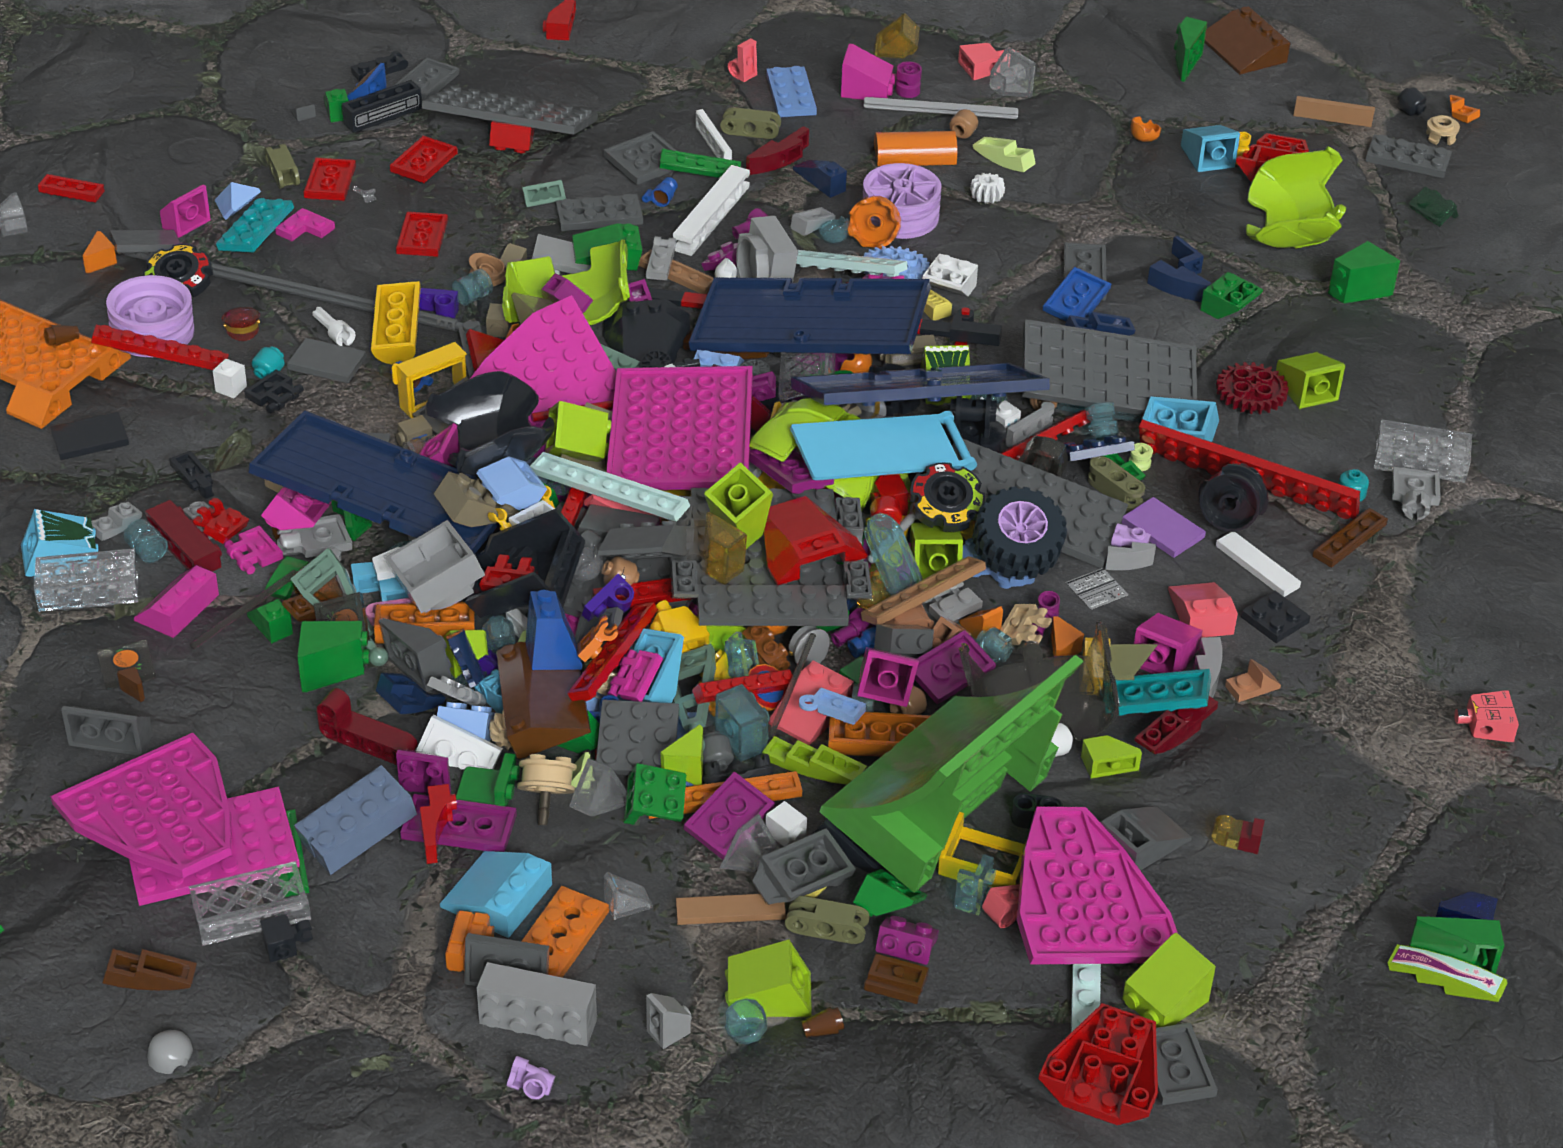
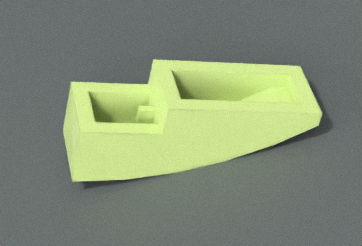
(1005, 153)

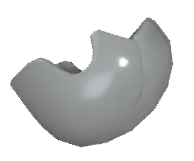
(169, 1051)

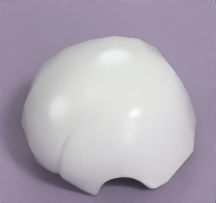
(726, 269)

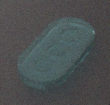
(891, 553)

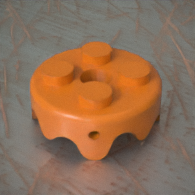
(862, 227)

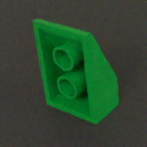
(1189, 45)
(606, 235)

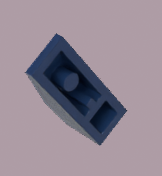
(824, 175)

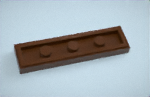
(1350, 537)

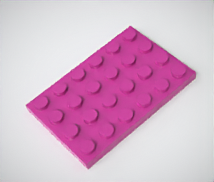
(258, 841)

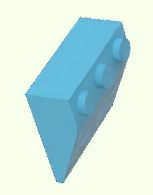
(501, 886)

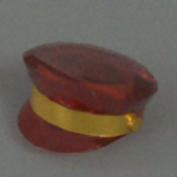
(241, 323)

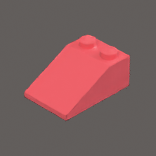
(1205, 608)
(809, 725)

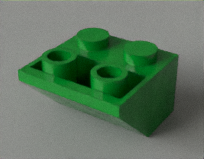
(1228, 295)

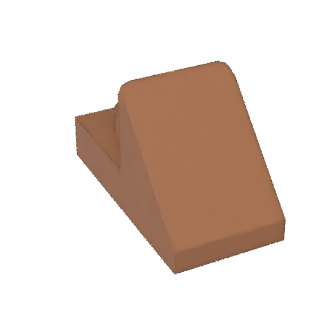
(1253, 683)

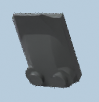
(802, 868)

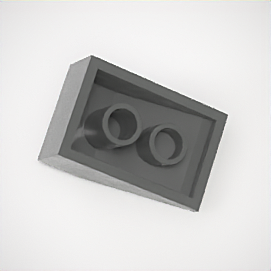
(416, 651)

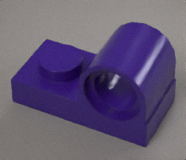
(441, 301)
(606, 597)

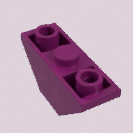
(560, 288)

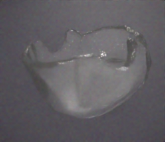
(589, 565)

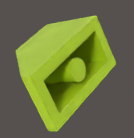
(1109, 756)

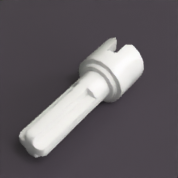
(338, 330)

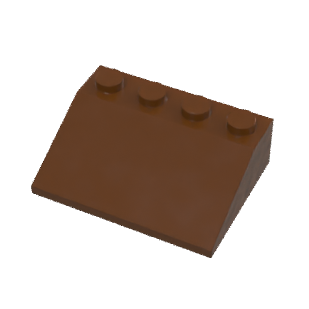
(1247, 41)

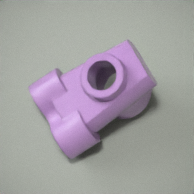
(1125, 536)
(533, 1080)

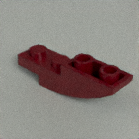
(777, 155)
(1174, 727)

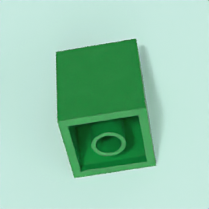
(1363, 274)
(331, 652)

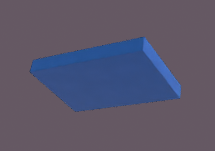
(1077, 295)

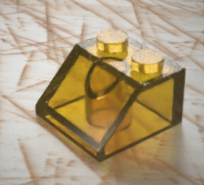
(898, 38)
(723, 549)

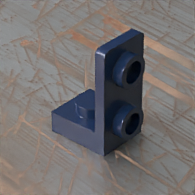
(1187, 255)

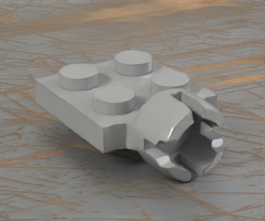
(1415, 491)
(326, 533)

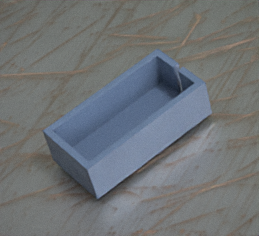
(356, 819)

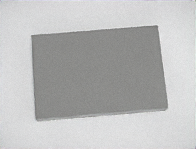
(560, 253)

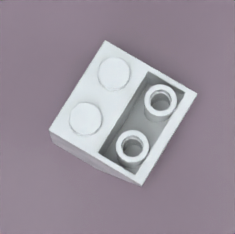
(952, 274)

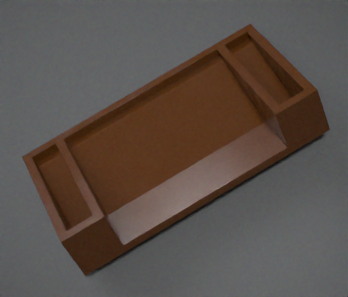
(537, 703)

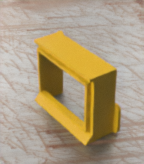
(423, 365)
(950, 866)

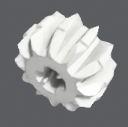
(987, 188)

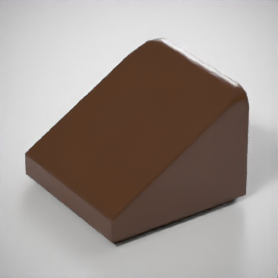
(131, 683)

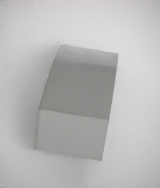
(1210, 658)

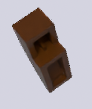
(148, 971)

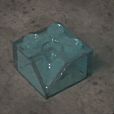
(742, 722)

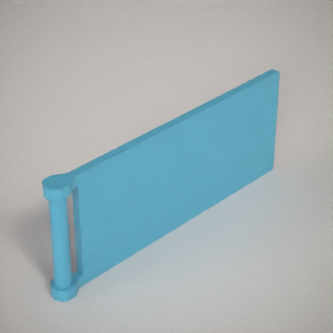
(879, 446)

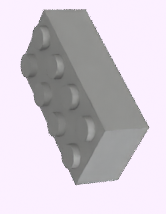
(537, 1004)

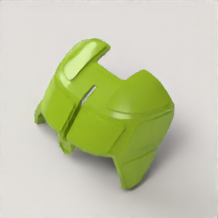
(1296, 199)
(604, 282)
(778, 441)

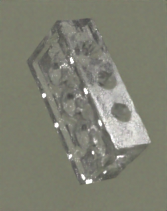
(1404, 442)
(86, 579)

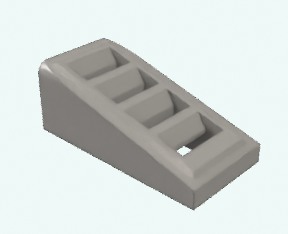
(810, 220)

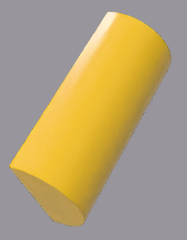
(396, 321)

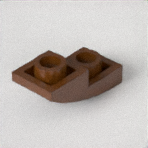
(300, 608)

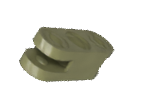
(738, 122)
(282, 166)
(1115, 482)
(827, 920)

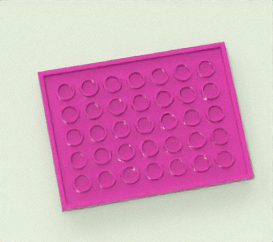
(680, 425)

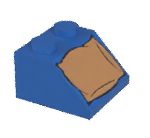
(370, 83)

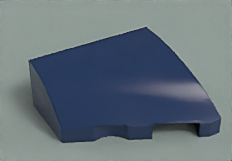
(466, 657)
(405, 694)

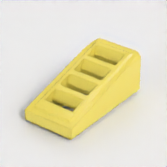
(937, 306)

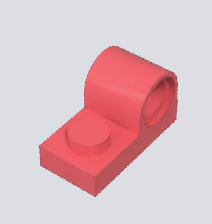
(745, 65)
(1002, 904)

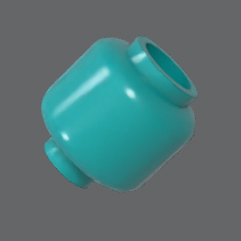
(267, 361)
(1356, 480)

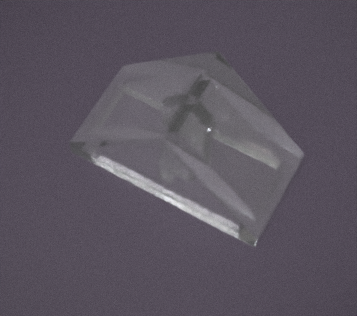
(624, 896)

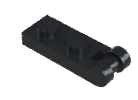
(393, 63)

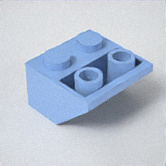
(512, 483)
(472, 720)

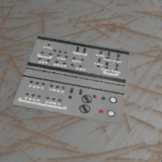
(1097, 588)

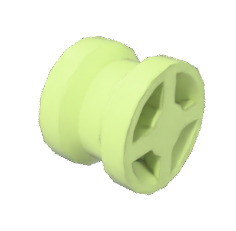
(1142, 456)

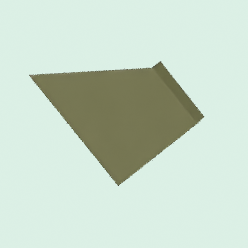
(1128, 659)

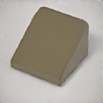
(513, 254)

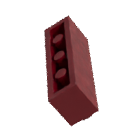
(184, 537)

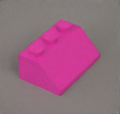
(293, 510)
(180, 601)

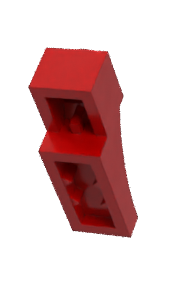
(435, 818)

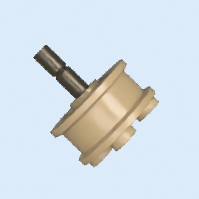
(546, 778)

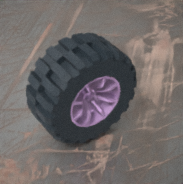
(1019, 532)

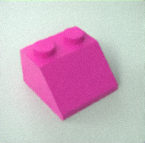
(186, 212)
(442, 445)

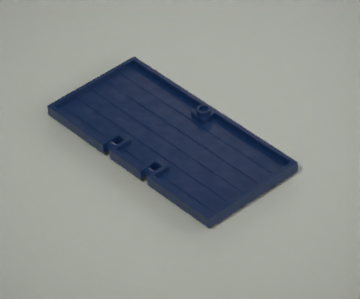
(811, 315)
(919, 384)
(362, 476)

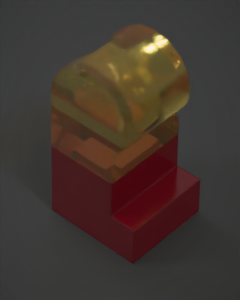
(1238, 833)

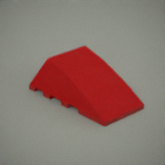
(1266, 148)

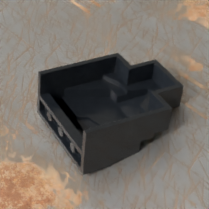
(554, 554)

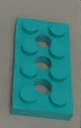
(255, 225)
(1170, 691)

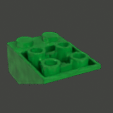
(1468, 940)

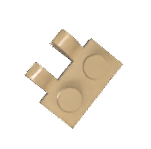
(1019, 623)

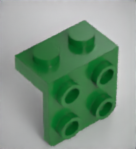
(490, 785)

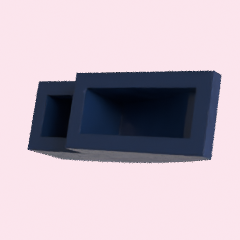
(1177, 282)
(1103, 322)

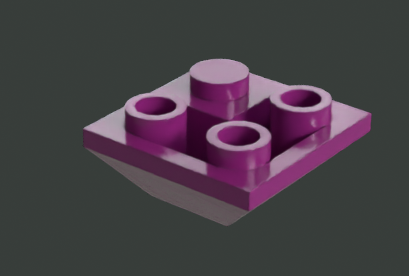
(421, 770)

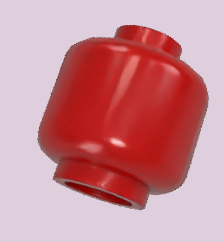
(886, 505)

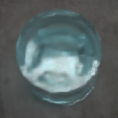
(473, 286)
(1101, 420)
(146, 540)

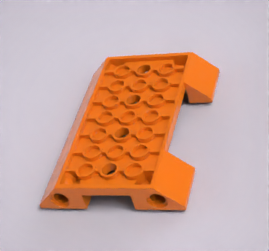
(46, 372)

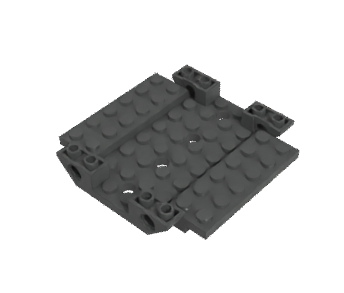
(753, 596)

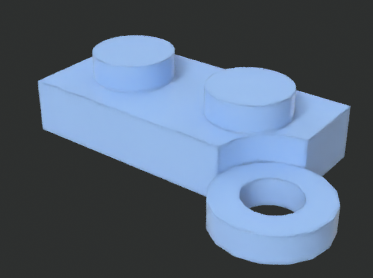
(834, 705)

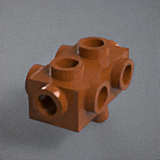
(767, 649)

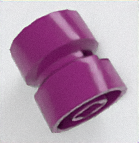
(908, 79)

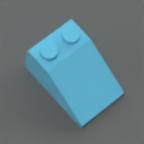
(1184, 415)
(669, 647)

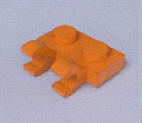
(591, 643)

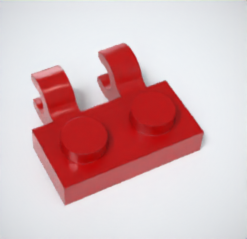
(220, 523)
(504, 573)

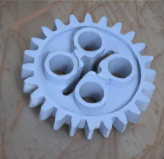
(915, 262)

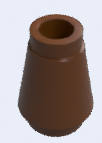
(60, 334)
(823, 1023)

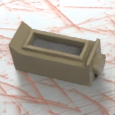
(916, 355)

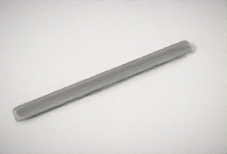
(939, 107)

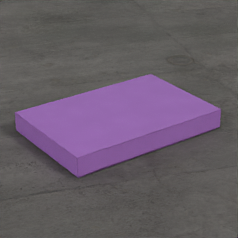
(1167, 527)

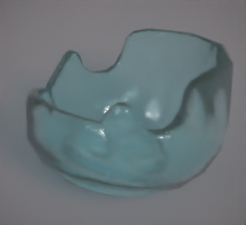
(835, 230)
(745, 1021)

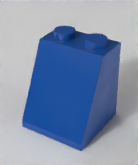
(549, 634)

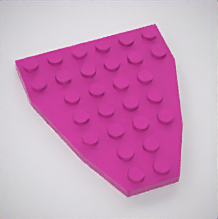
(556, 357)
(156, 808)
(1085, 895)

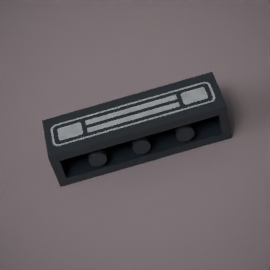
(382, 106)

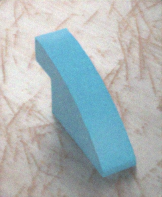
(366, 581)

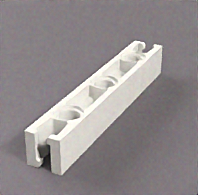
(711, 210)

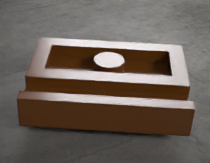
(896, 978)

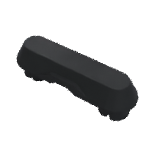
(761, 768)

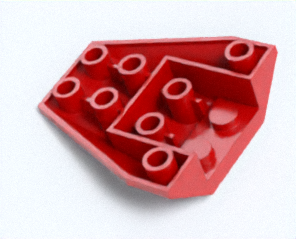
(804, 533)
(1106, 1067)

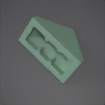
(543, 193)

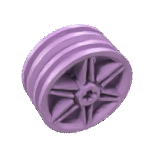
(913, 192)
(152, 307)

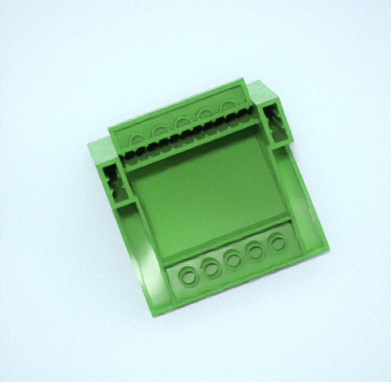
(946, 766)

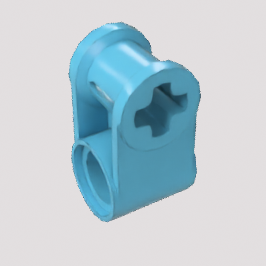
(491, 689)

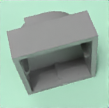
(766, 251)
(436, 568)

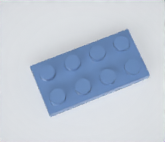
(791, 91)

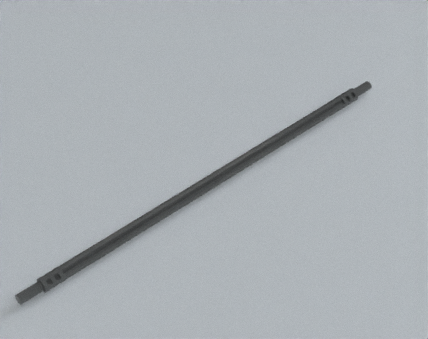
(313, 292)

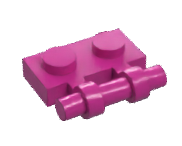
(260, 549)
(635, 675)

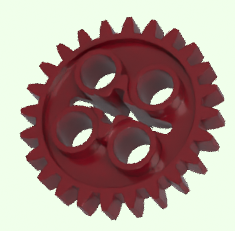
(1252, 387)

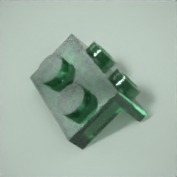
(1433, 206)

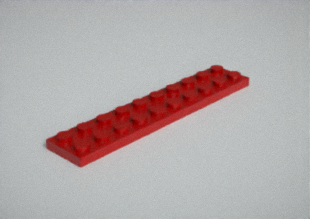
(1277, 478)

